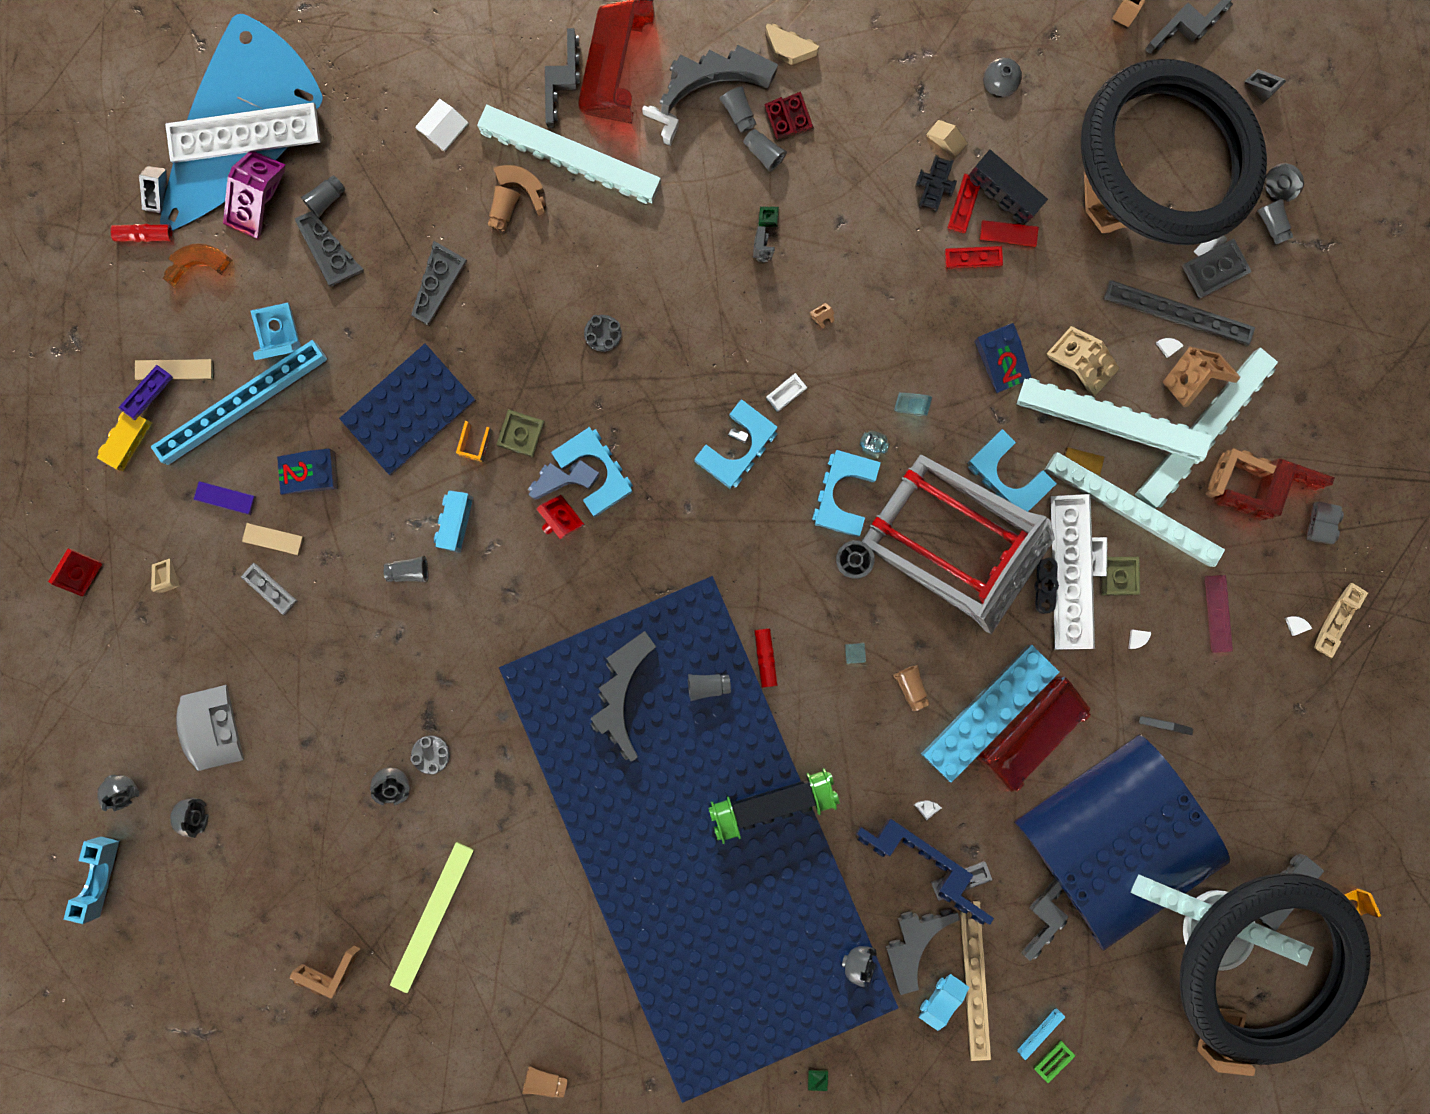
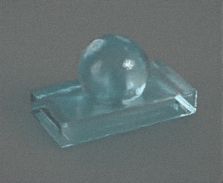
(913, 404)

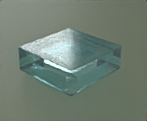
(855, 653)

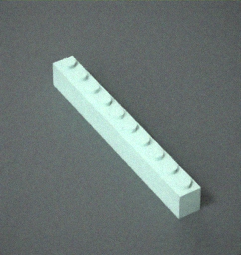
(569, 154)
(1114, 420)
(1213, 421)
(1134, 510)
(1196, 909)

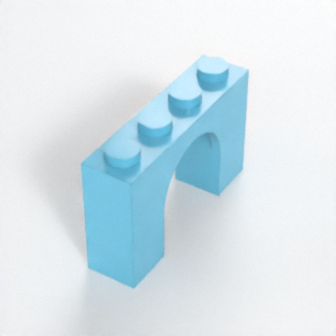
(760, 431)
(588, 445)
(843, 466)
(985, 466)
(88, 904)

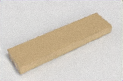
(177, 368)

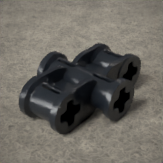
(936, 182)
(1043, 593)

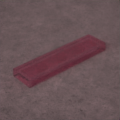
(1218, 613)

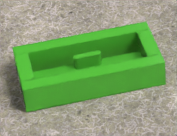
(1048, 1056)

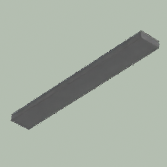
(1179, 313)

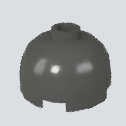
(1002, 77)
(849, 566)
(389, 786)
(116, 792)
(189, 817)
(859, 965)

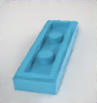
(1040, 1033)

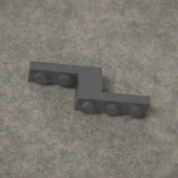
(1189, 23)
(561, 78)
(1051, 915)

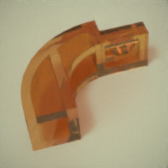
(195, 255)

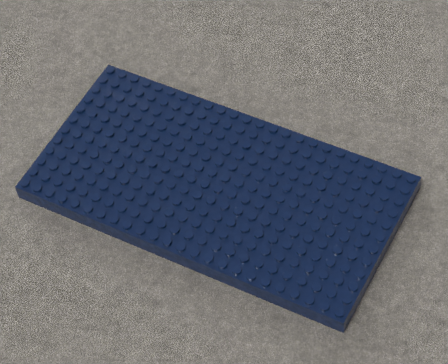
(721, 941)

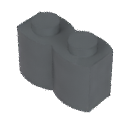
(1324, 523)

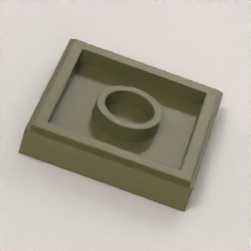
(520, 433)
(1121, 577)

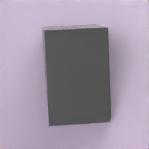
(1264, 84)

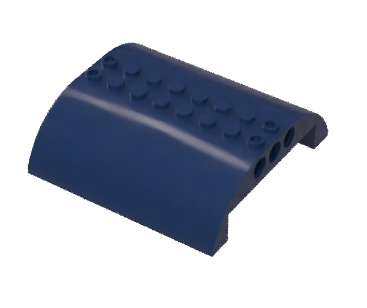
(1119, 823)

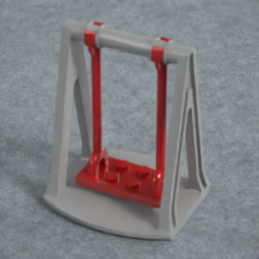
(1015, 564)

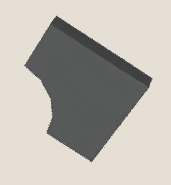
(1166, 725)

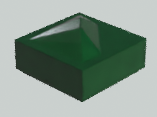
(769, 216)
(817, 1080)

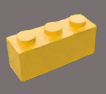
(123, 441)

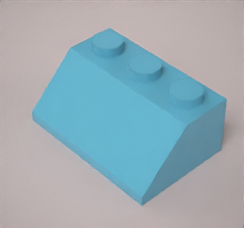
(453, 521)

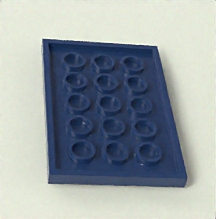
(407, 409)

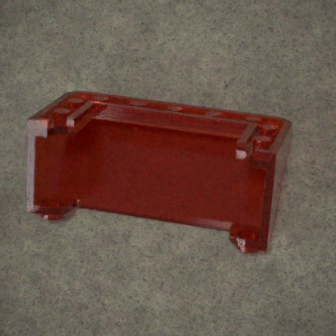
(603, 71)
(1036, 734)

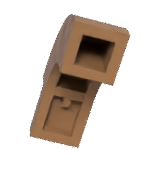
(518, 177)

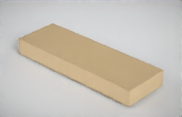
(273, 539)

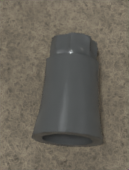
(739, 108)
(764, 149)
(323, 195)
(1276, 221)
(407, 570)
(708, 685)

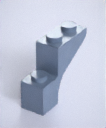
(554, 478)

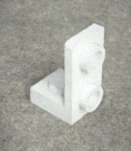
(671, 120)

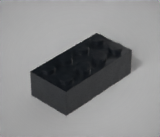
(1007, 187)

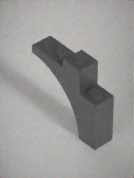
(916, 933)

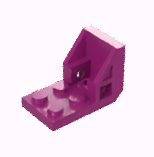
(248, 189)

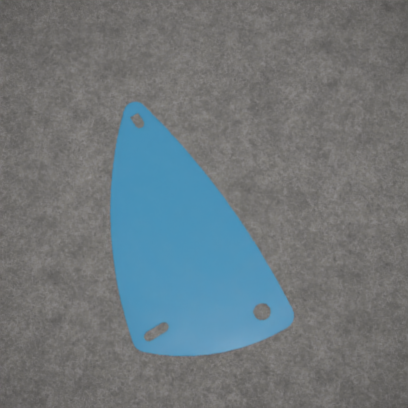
(258, 72)

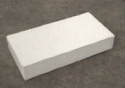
(786, 392)

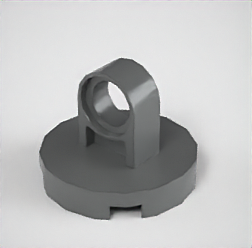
(1284, 182)

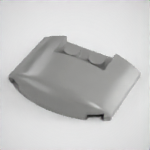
(208, 728)

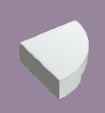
(1169, 346)
(741, 436)
(1297, 625)
(1138, 638)
(927, 808)

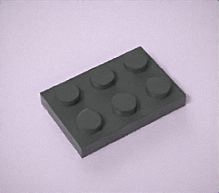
(1216, 268)

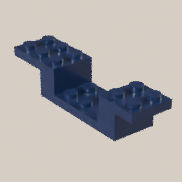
(952, 883)

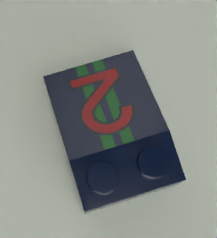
(1003, 357)
(307, 471)

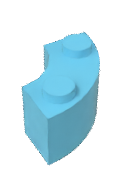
(943, 1002)

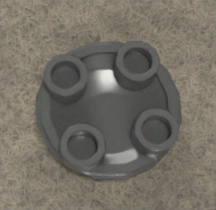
(602, 332)

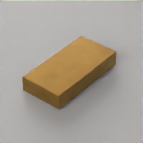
(1087, 460)

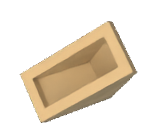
(947, 137)
(163, 577)

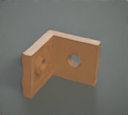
(1097, 212)
(1199, 367)
(1242, 460)
(322, 984)
(1217, 1060)

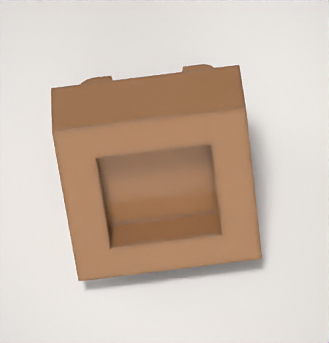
(822, 313)

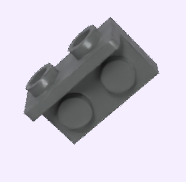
(761, 251)

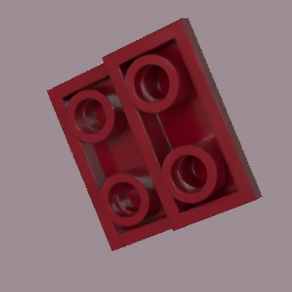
(789, 116)

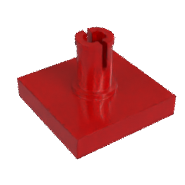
(559, 517)
(75, 572)

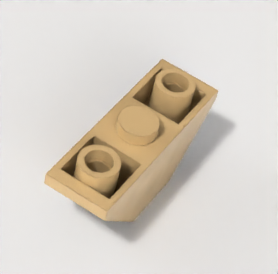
(789, 46)

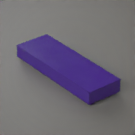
(145, 392)
(224, 498)

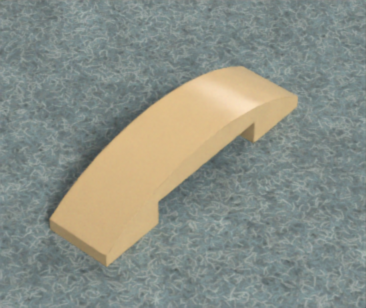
(1338, 619)

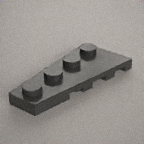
(327, 251)
(440, 275)

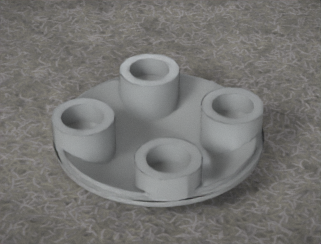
(430, 755)

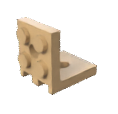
(1085, 358)

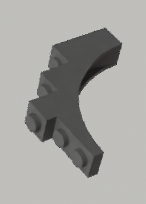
(739, 66)
(612, 718)

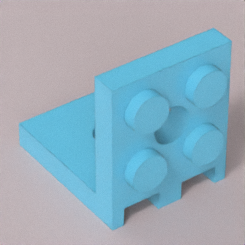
(275, 341)

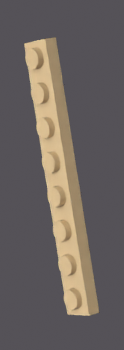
(976, 995)

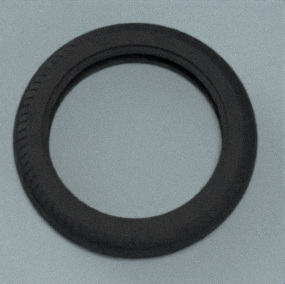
(1221, 104)
(1327, 1011)

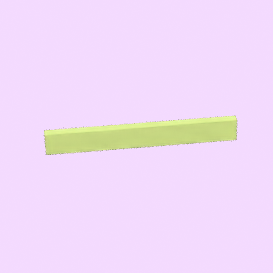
(432, 917)

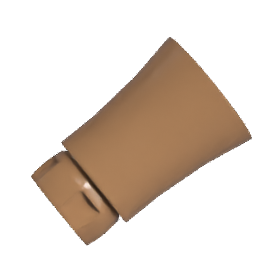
(502, 207)
(912, 687)
(544, 1083)

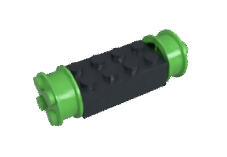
(775, 803)

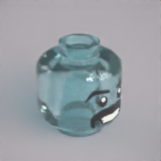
(874, 443)

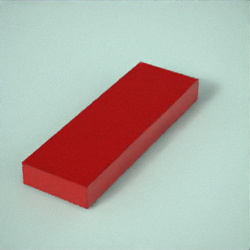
(963, 205)
(1009, 233)
(973, 257)

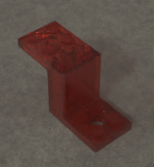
(1274, 490)

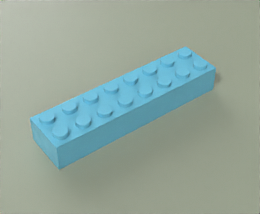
(990, 713)

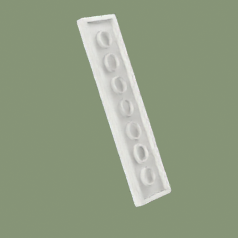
(243, 132)
(1073, 555)

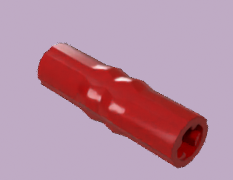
(141, 232)
(765, 658)

